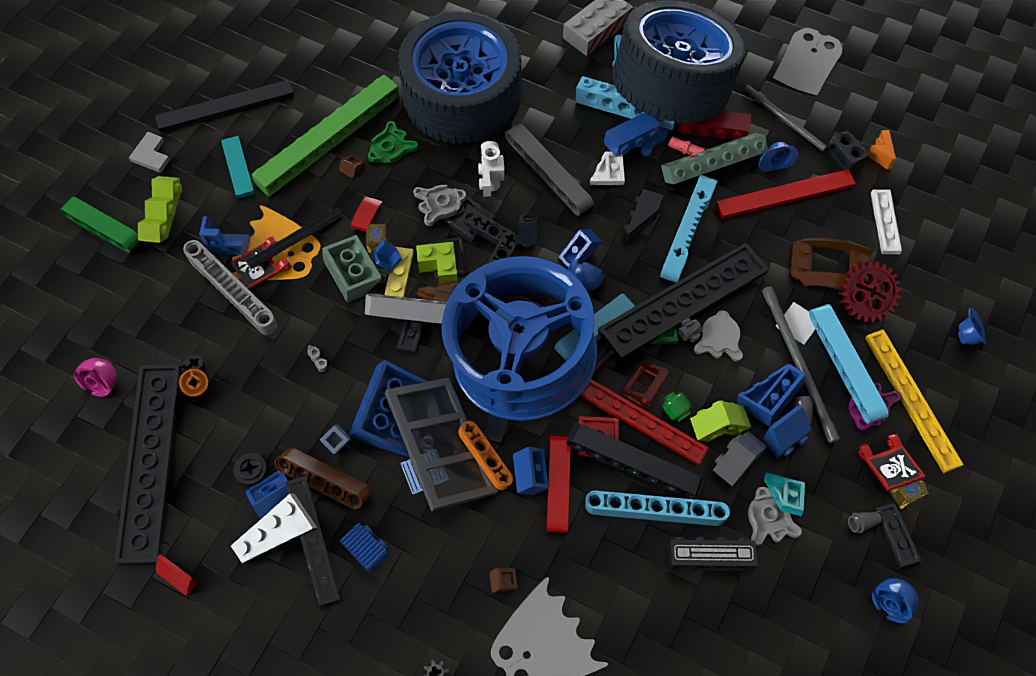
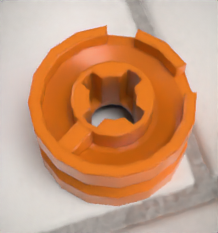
(199, 376)

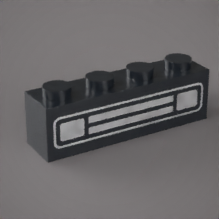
(712, 554)

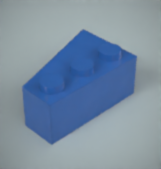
(771, 396)

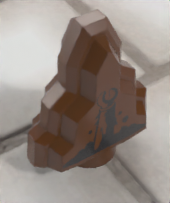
(439, 293)

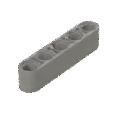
(404, 308)

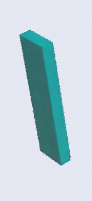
(237, 167)

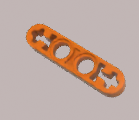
(482, 456)

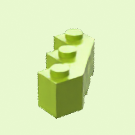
(160, 209)

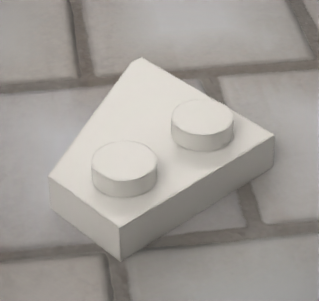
(609, 171)

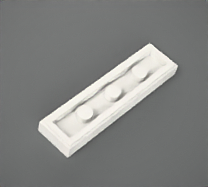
(886, 222)

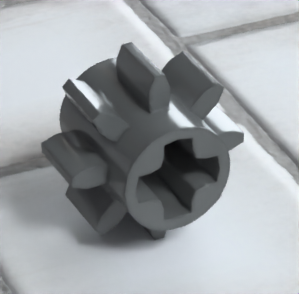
(690, 330)
(435, 666)

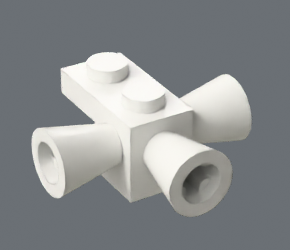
(491, 168)

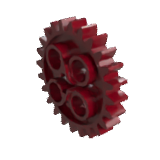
(863, 307)

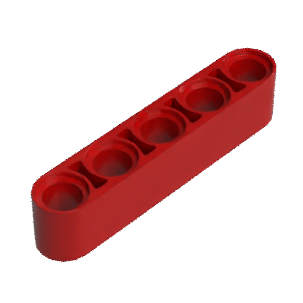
(558, 484)

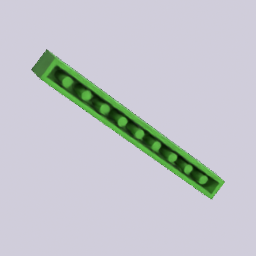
(325, 135)

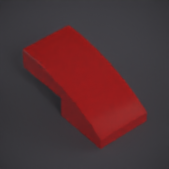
(366, 213)

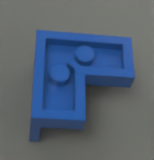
(222, 243)

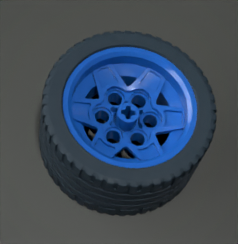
(458, 56)
(678, 61)

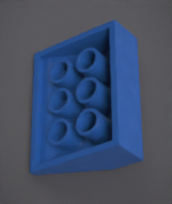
(375, 419)

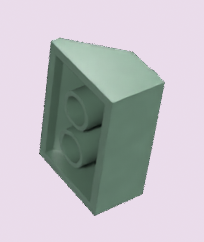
(351, 268)

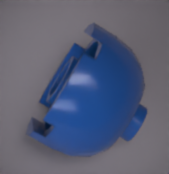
(587, 274)
(897, 599)

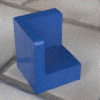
(386, 256)

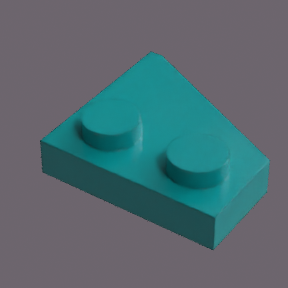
(786, 493)

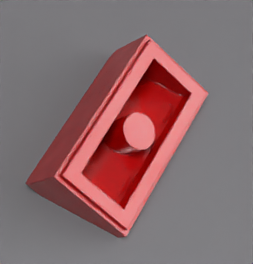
(174, 575)

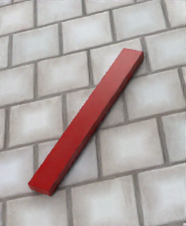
(785, 194)
(645, 422)

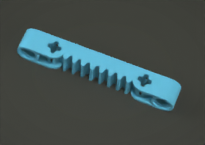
(679, 250)

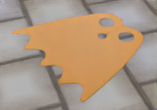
(279, 227)

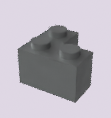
(741, 455)

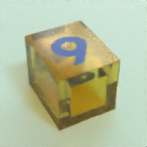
(375, 235)
(909, 493)

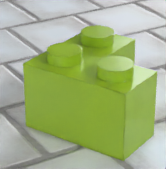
(440, 258)
(720, 420)

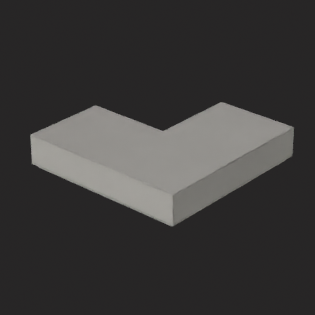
(147, 155)

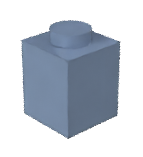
(335, 439)

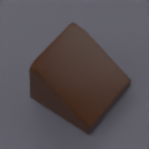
(351, 165)
(503, 579)

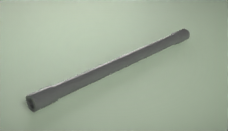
(827, 425)

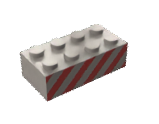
(596, 24)

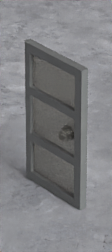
(429, 425)

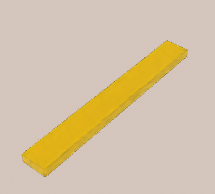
(914, 402)

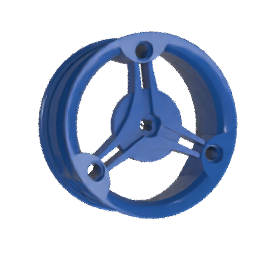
(513, 278)

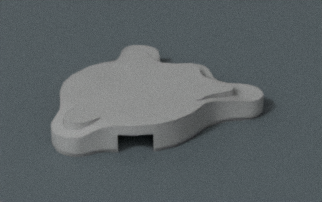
(439, 202)
(720, 335)
(769, 520)

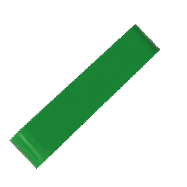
(100, 224)

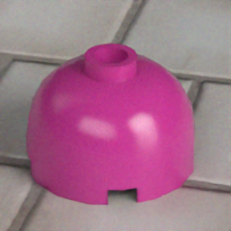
(96, 375)

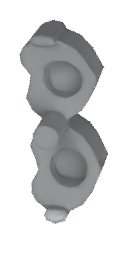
(320, 363)

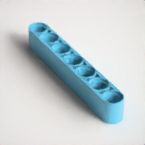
(848, 364)
(665, 503)

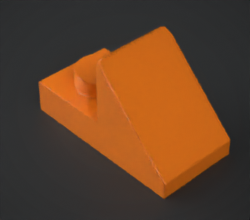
(883, 151)

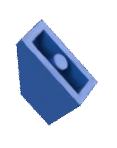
(580, 247)

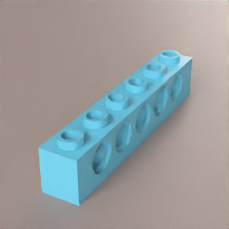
(607, 98)

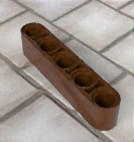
(323, 478)

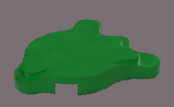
(390, 145)

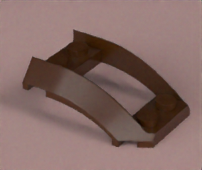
(802, 262)

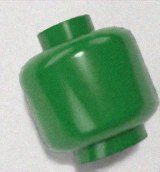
(677, 406)

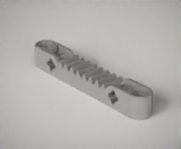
(231, 287)

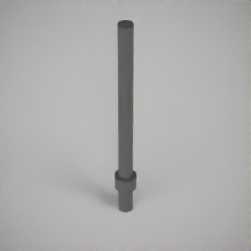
(760, 98)

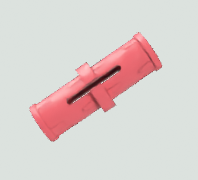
(684, 147)

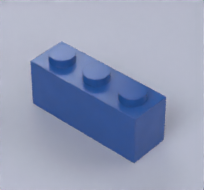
(631, 134)

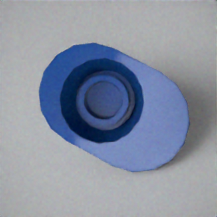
(778, 157)
(972, 329)

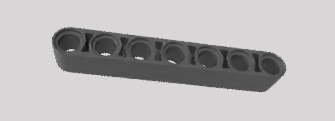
(549, 169)

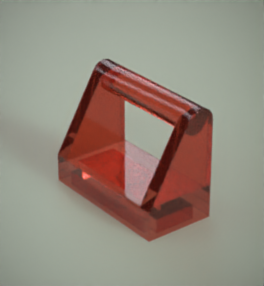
(647, 398)

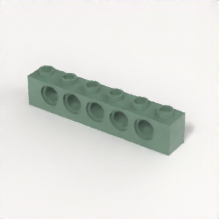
(714, 158)

